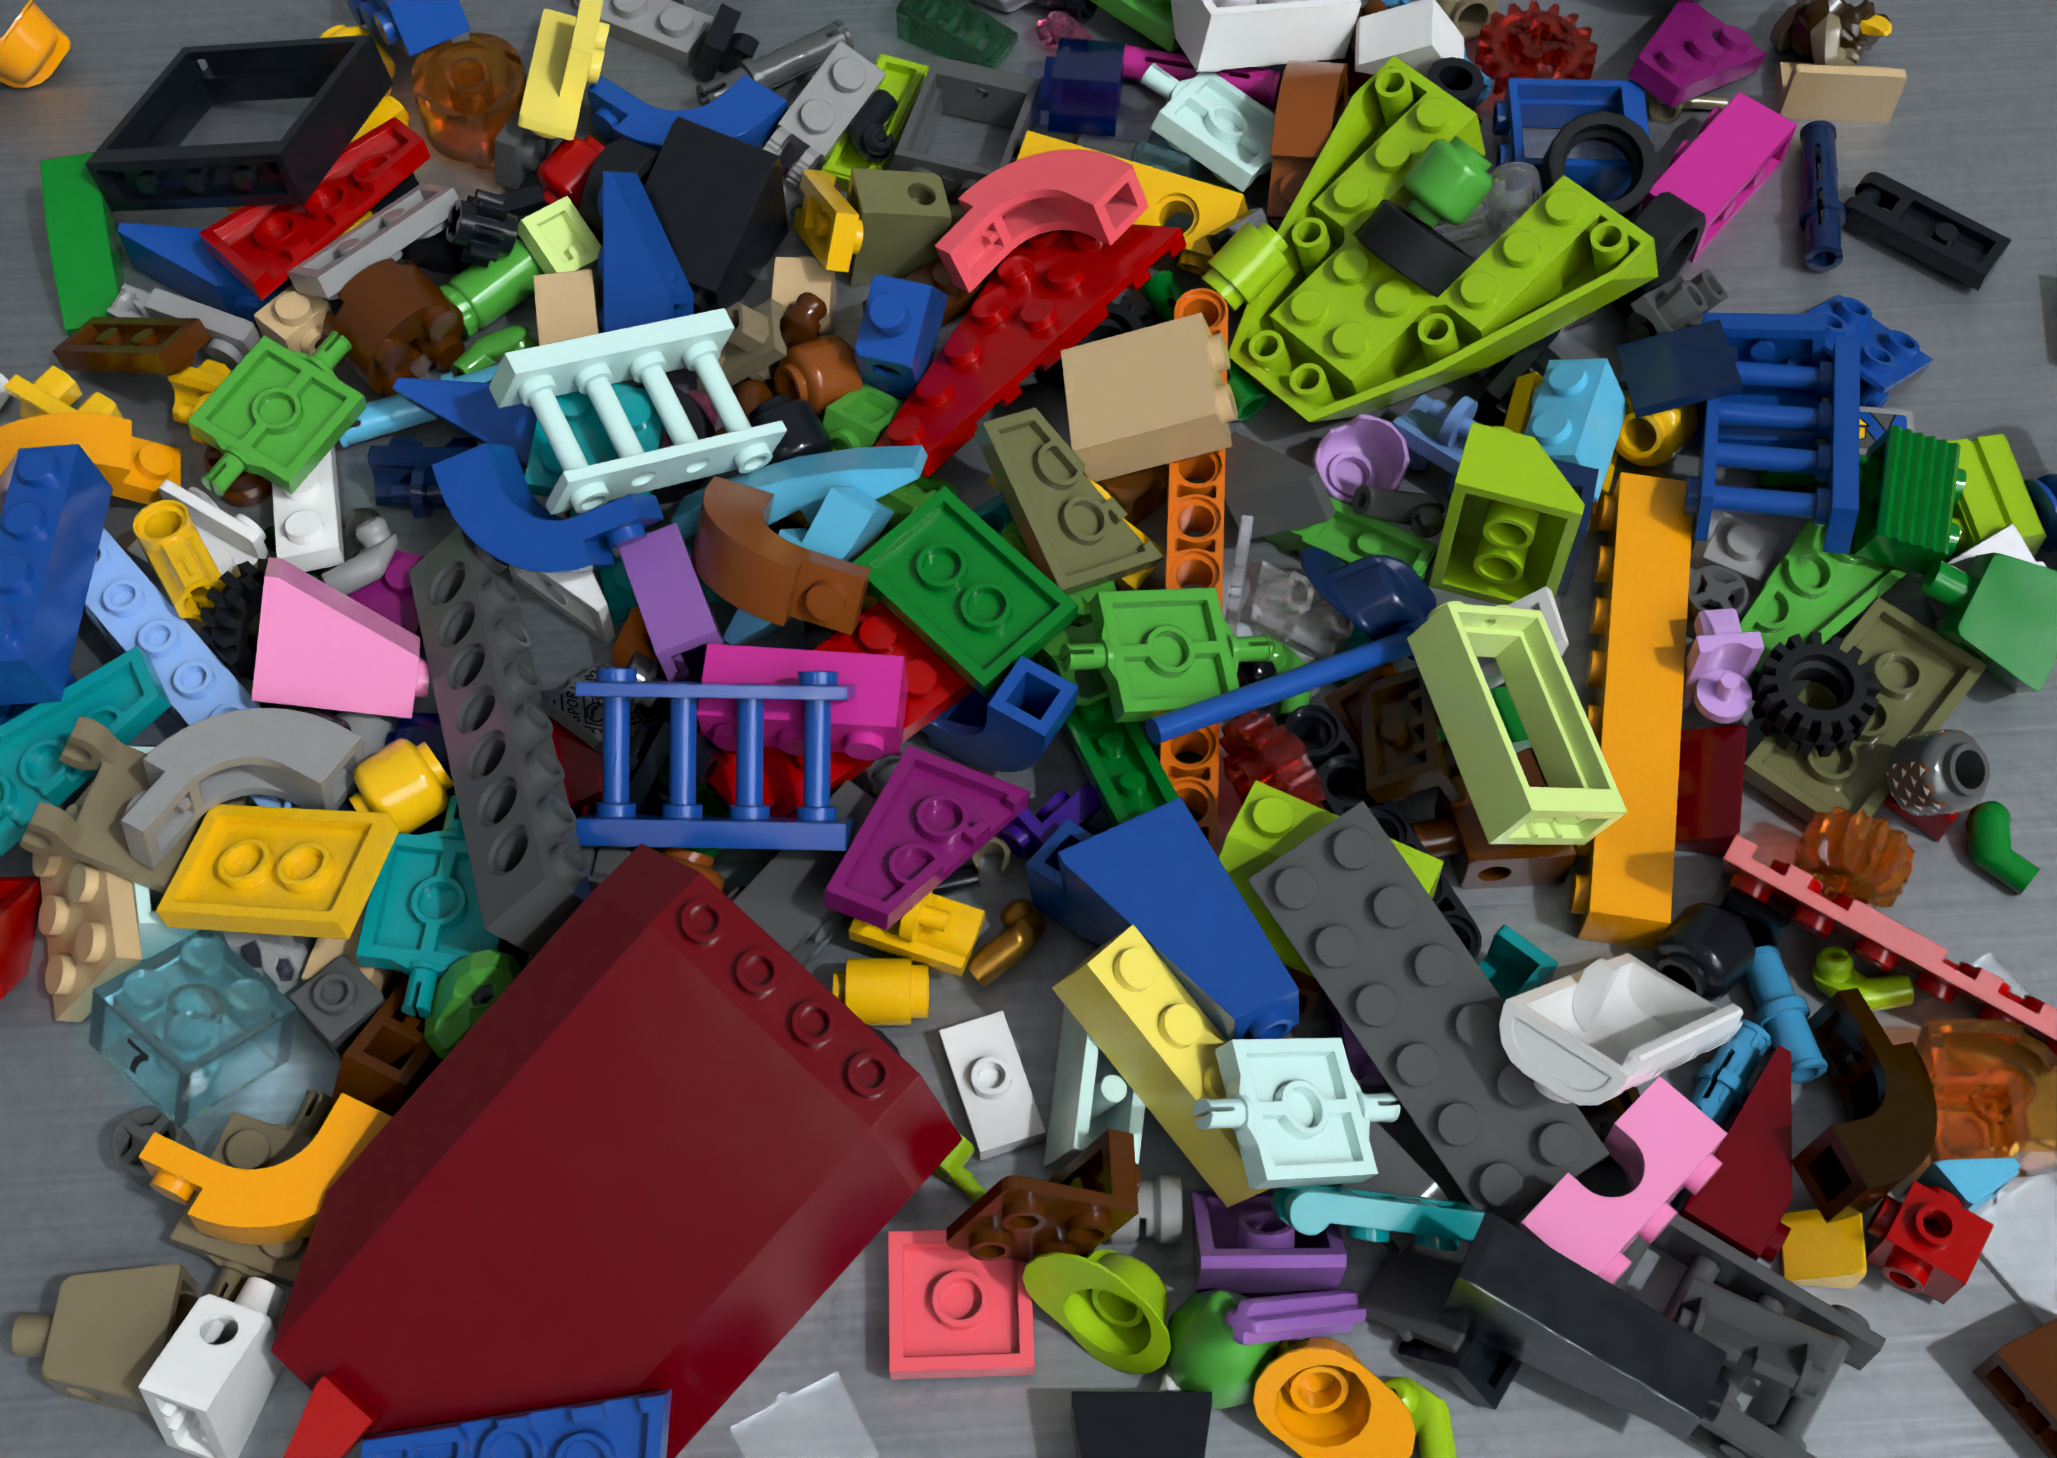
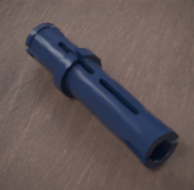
(1823, 240)

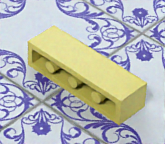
(1160, 1049)

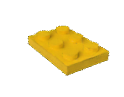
(279, 871)

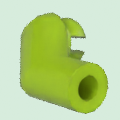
(1429, 1415)

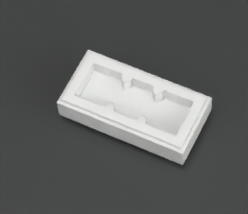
(992, 1085)

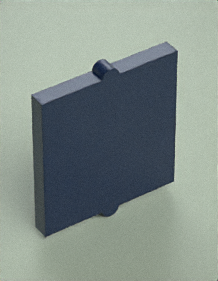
(1678, 368)

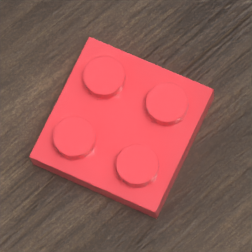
(955, 1311)

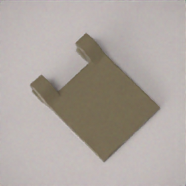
(98, 831)

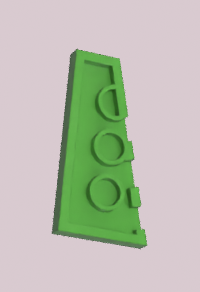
(1814, 591)

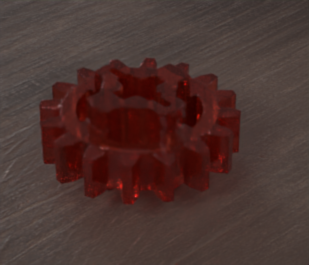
(1534, 46)
(1269, 756)

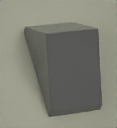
(1272, 489)

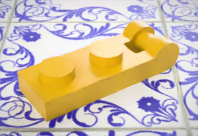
(827, 221)

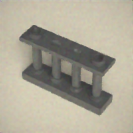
(1717, 1262)

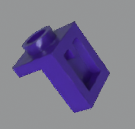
(1028, 834)

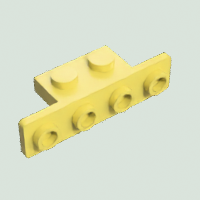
(563, 60)

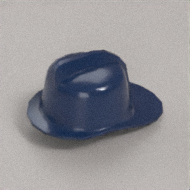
(1371, 592)

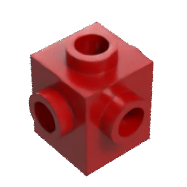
(1926, 1241)

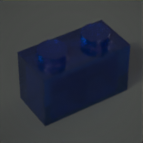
(1083, 87)

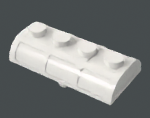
(1609, 1030)

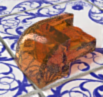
(1992, 1092)

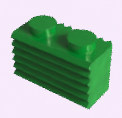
(1909, 500)

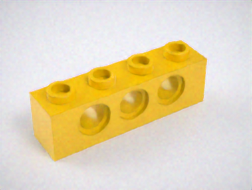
(1167, 196)

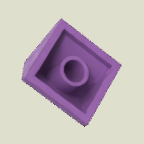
(1258, 1253)

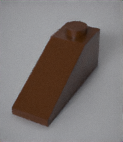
(387, 1058)

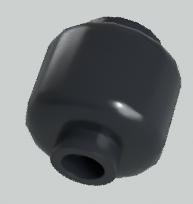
(804, 427)
(1705, 950)

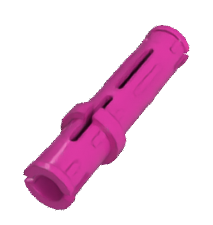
(1258, 83)

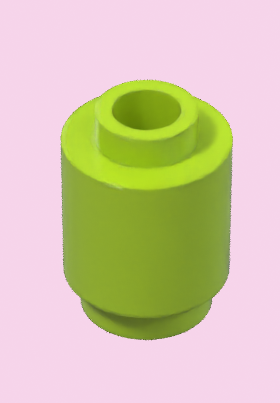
(1246, 264)

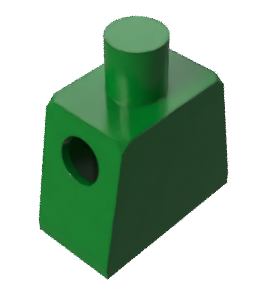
(2000, 615)

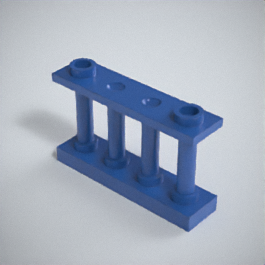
(1833, 463)
(682, 818)

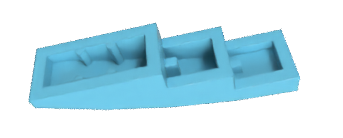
(807, 479)

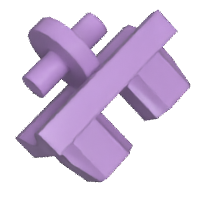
(1720, 666)

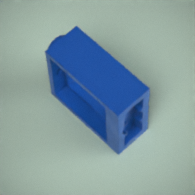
(1557, 102)

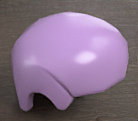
(1360, 454)

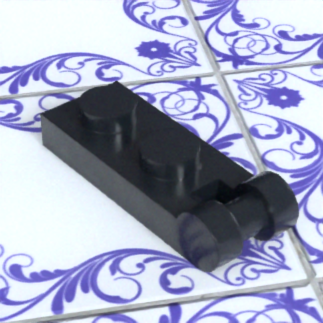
(1924, 229)

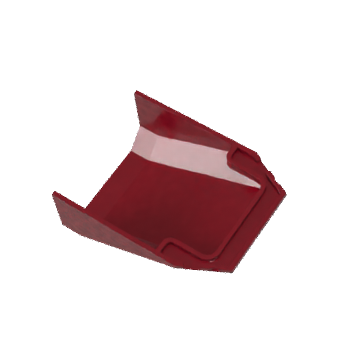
(614, 1175)

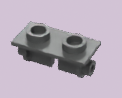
(1757, 1338)

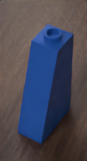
(1187, 908)

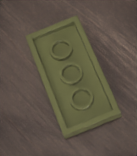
(1919, 690)

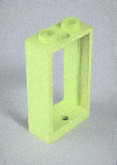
(1580, 787)

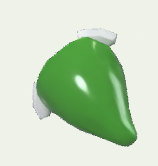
(1207, 1356)

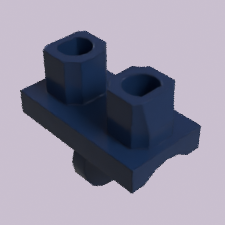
(406, 476)

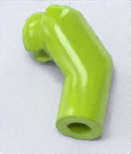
(1836, 973)

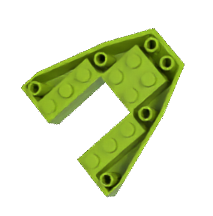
(1354, 334)

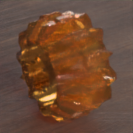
(1856, 856)

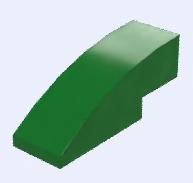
(81, 240)

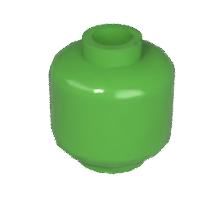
(1448, 182)

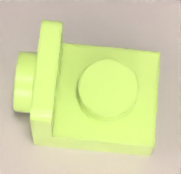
(560, 238)

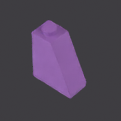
(671, 602)

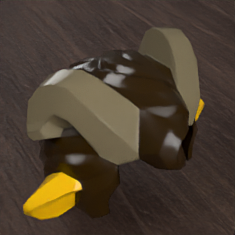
(1829, 31)

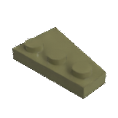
(1060, 514)

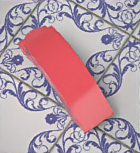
(1037, 196)

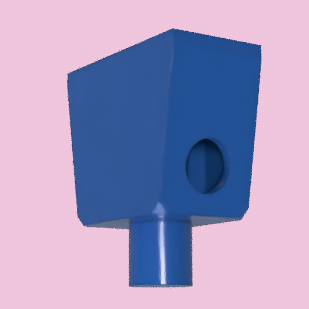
(898, 332)

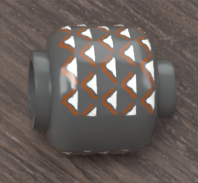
(1937, 773)

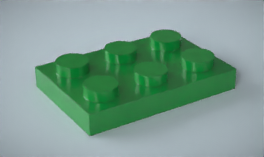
(966, 591)

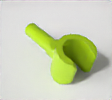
(953, 1170)

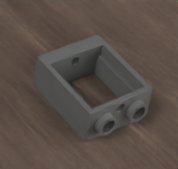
(953, 90)

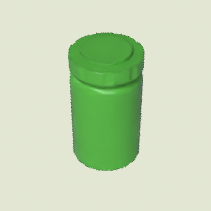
(492, 291)

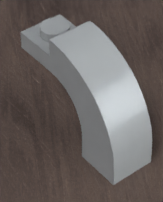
(237, 756)

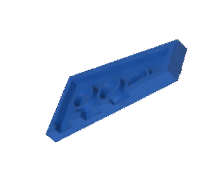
(590, 1429)

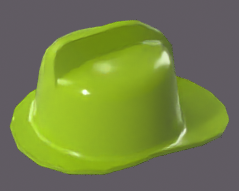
(1107, 1304)

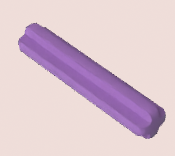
(1295, 1316)

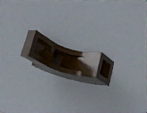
(1885, 1105)

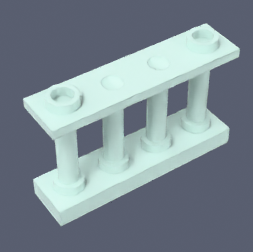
(640, 354)

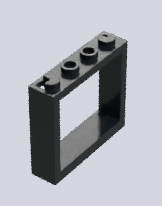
(148, 170)

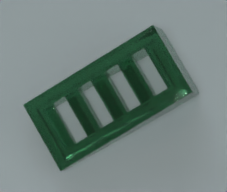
(920, 24)

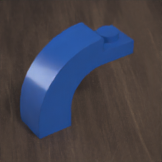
(742, 112)
(504, 518)
(1008, 726)

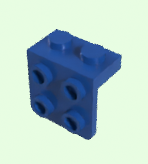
(1775, 340)

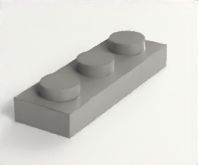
(380, 237)

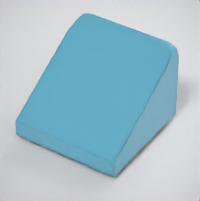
(1971, 1179)

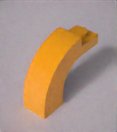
(127, 462)
(268, 1202)

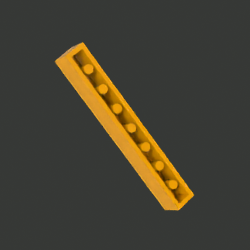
(1637, 708)

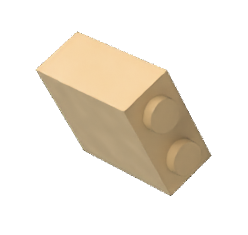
(1148, 397)

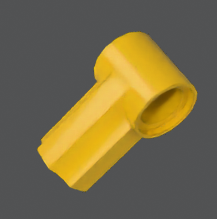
(178, 556)

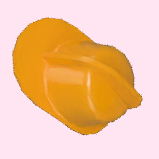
(31, 48)
(1331, 1404)

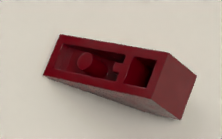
(1755, 1180)

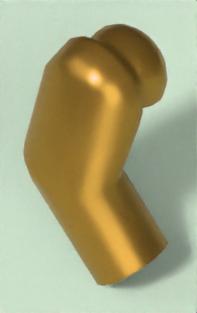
(1009, 946)

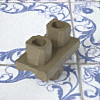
(754, 343)

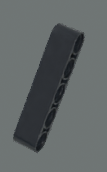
(1343, 769)

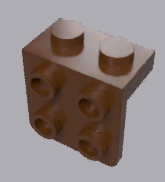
(1060, 1215)

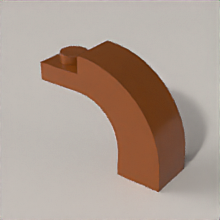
(1305, 116)
(765, 572)

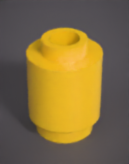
(884, 990)

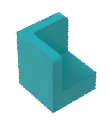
(1516, 964)

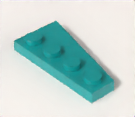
(119, 695)

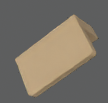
(1838, 92)

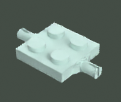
(1214, 125)
(1296, 1112)

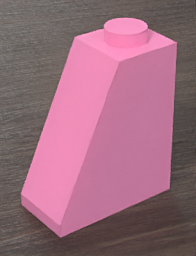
(332, 650)

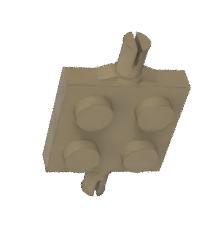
(255, 1145)

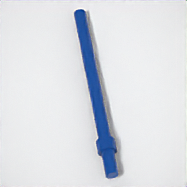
(1282, 686)

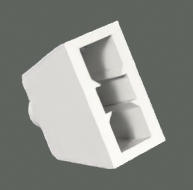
(216, 1372)

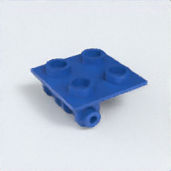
(1884, 353)

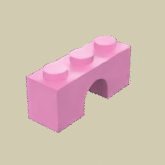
(1662, 1148)

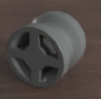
(1717, 589)
(134, 1133)

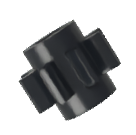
(482, 228)

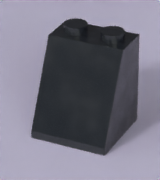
(718, 209)

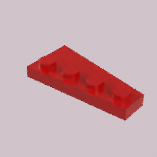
(269, 240)

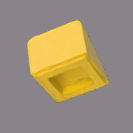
(1822, 1251)

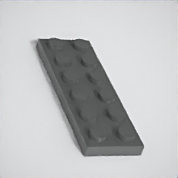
(1423, 1013)

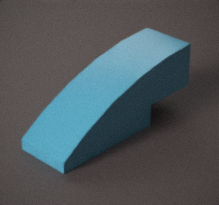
(842, 529)

